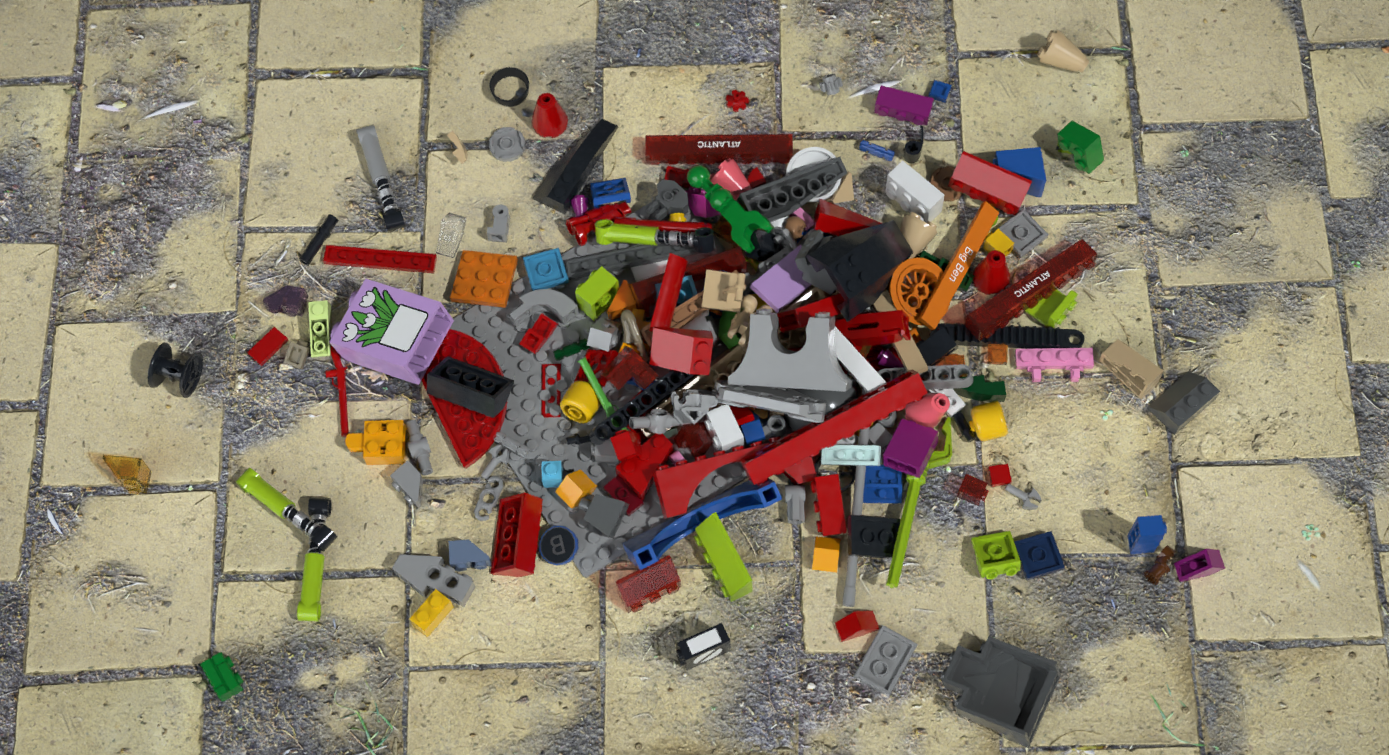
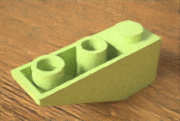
(320, 328)

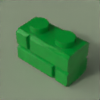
(222, 677)

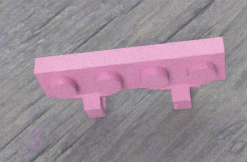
(1054, 358)

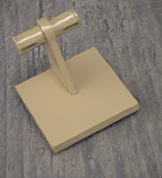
(723, 291)

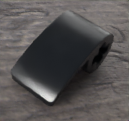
(914, 148)

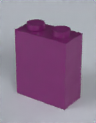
(910, 448)

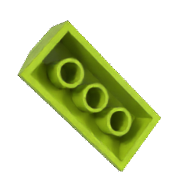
(723, 558)

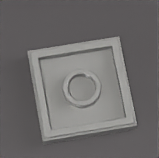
(1024, 233)

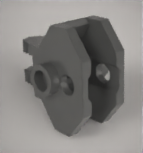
(669, 200)

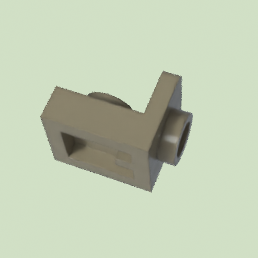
(297, 353)

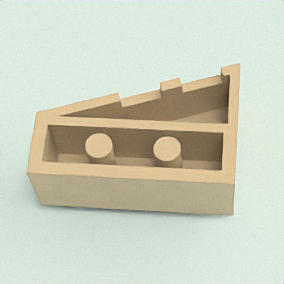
(1131, 368)

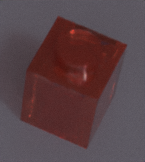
(973, 490)

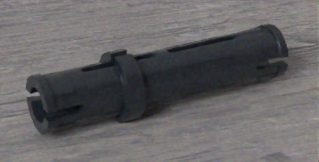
(322, 234)

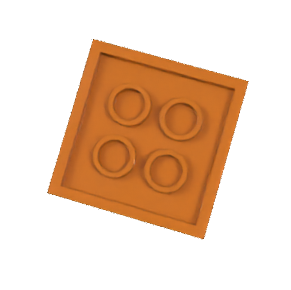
(484, 278)

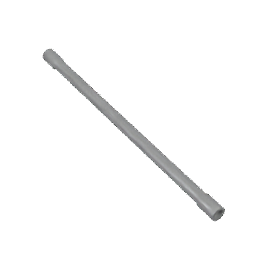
(849, 589)

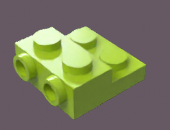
(996, 555)

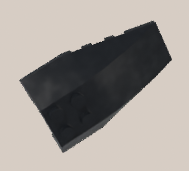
(862, 264)

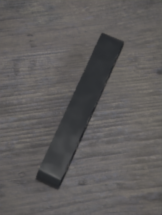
(637, 406)

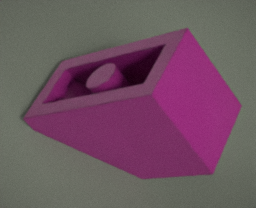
(1199, 565)

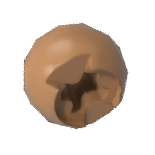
(795, 226)

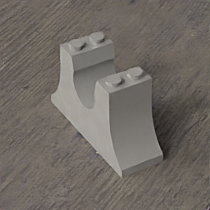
(772, 365)

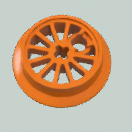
(916, 291)

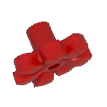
(737, 100)

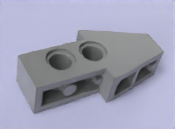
(417, 570)

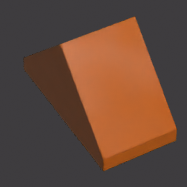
(622, 301)

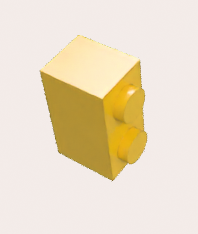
(431, 613)

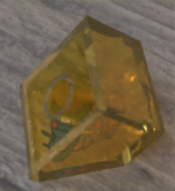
(131, 472)

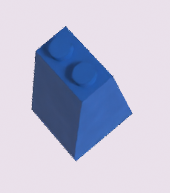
(1026, 163)

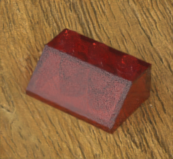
(648, 584)

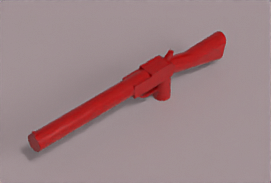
(340, 373)

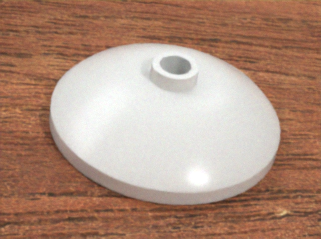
(808, 158)

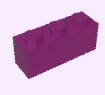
(903, 105)

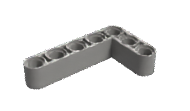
(932, 382)

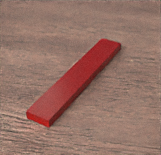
(380, 259)

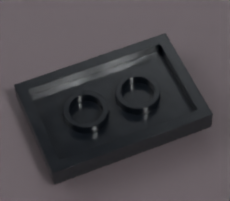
(872, 536)

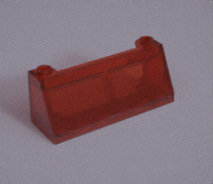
(728, 260)

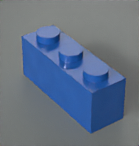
(1146, 534)

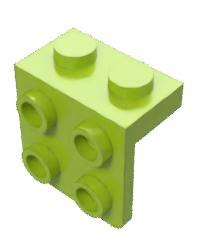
(1054, 308)

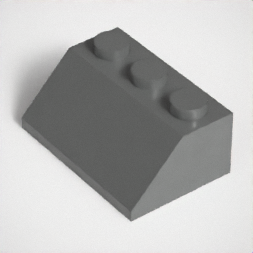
(1184, 401)

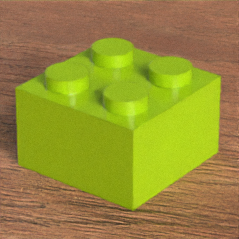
(596, 293)

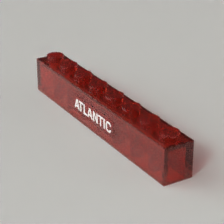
(718, 148)
(1030, 290)

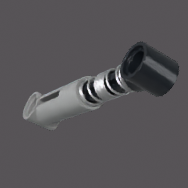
(380, 177)

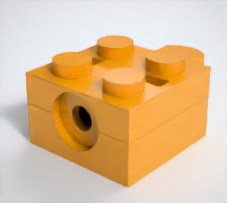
(381, 442)

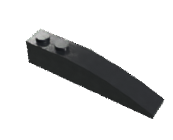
(574, 167)

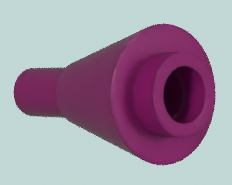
(579, 205)
(889, 360)

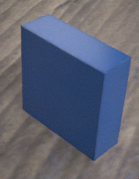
(940, 91)

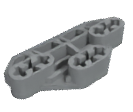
(771, 398)

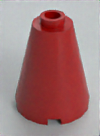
(549, 117)
(992, 273)

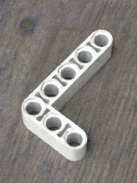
(856, 364)

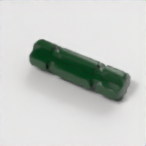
(571, 349)

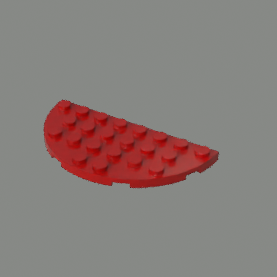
(467, 429)

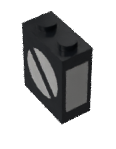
(703, 647)

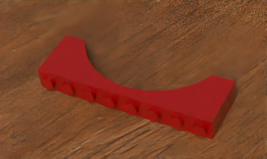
(678, 483)

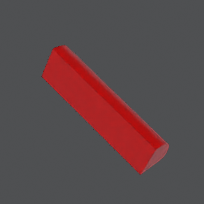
(669, 292)

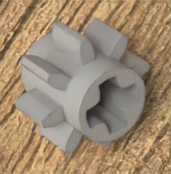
(831, 84)

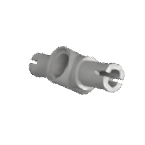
(656, 422)
(419, 447)

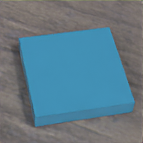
(545, 269)

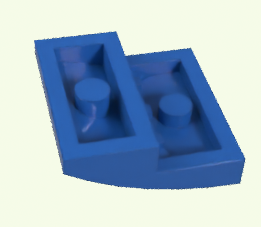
(882, 485)

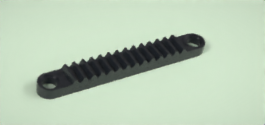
(1016, 337)

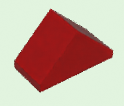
(856, 625)

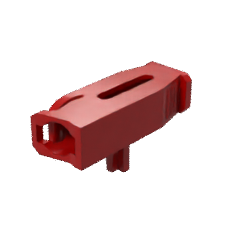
(875, 328)

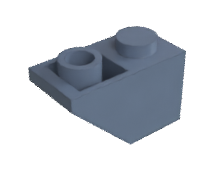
(465, 555)

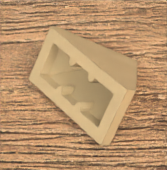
(844, 191)

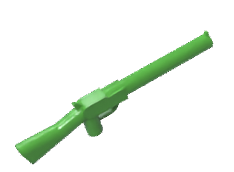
(598, 390)

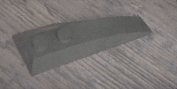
(793, 191)

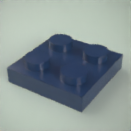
(1039, 555)

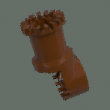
(1160, 566)

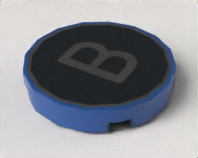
(558, 545)

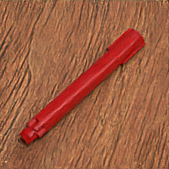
(682, 226)

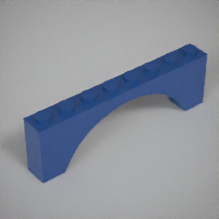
(652, 544)

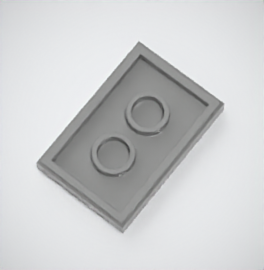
(885, 660)

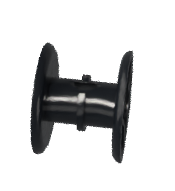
(164, 366)

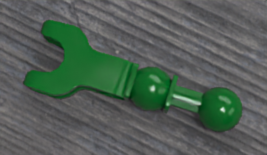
(721, 200)

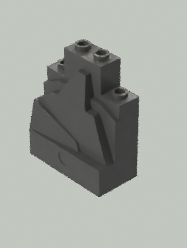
(1002, 687)

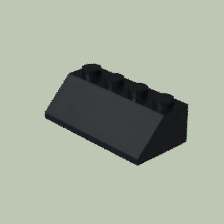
(469, 386)

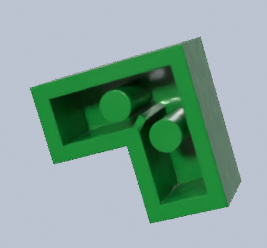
(1083, 145)

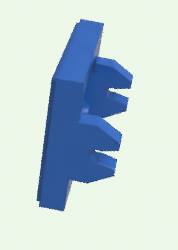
(615, 185)

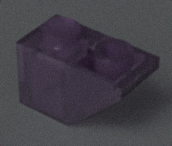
(287, 300)

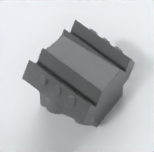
(820, 279)

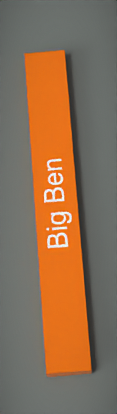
(958, 266)

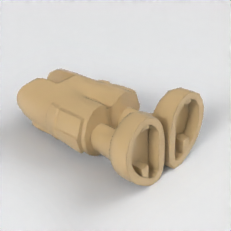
(741, 320)

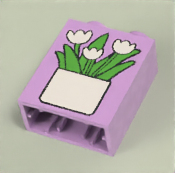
(391, 331)

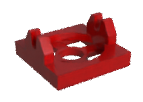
(594, 357)

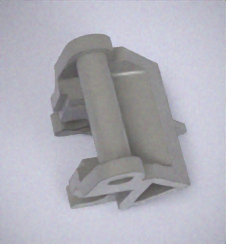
(693, 405)

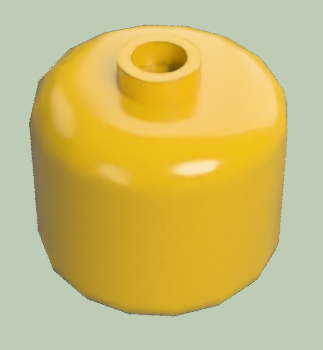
(580, 402)
(988, 421)

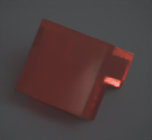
(695, 437)

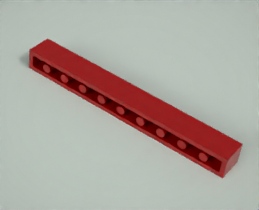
(836, 425)

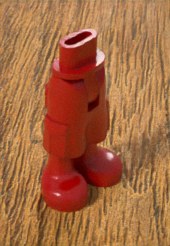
(582, 225)

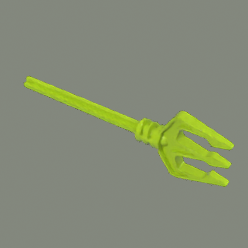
(937, 459)

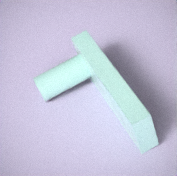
(852, 455)

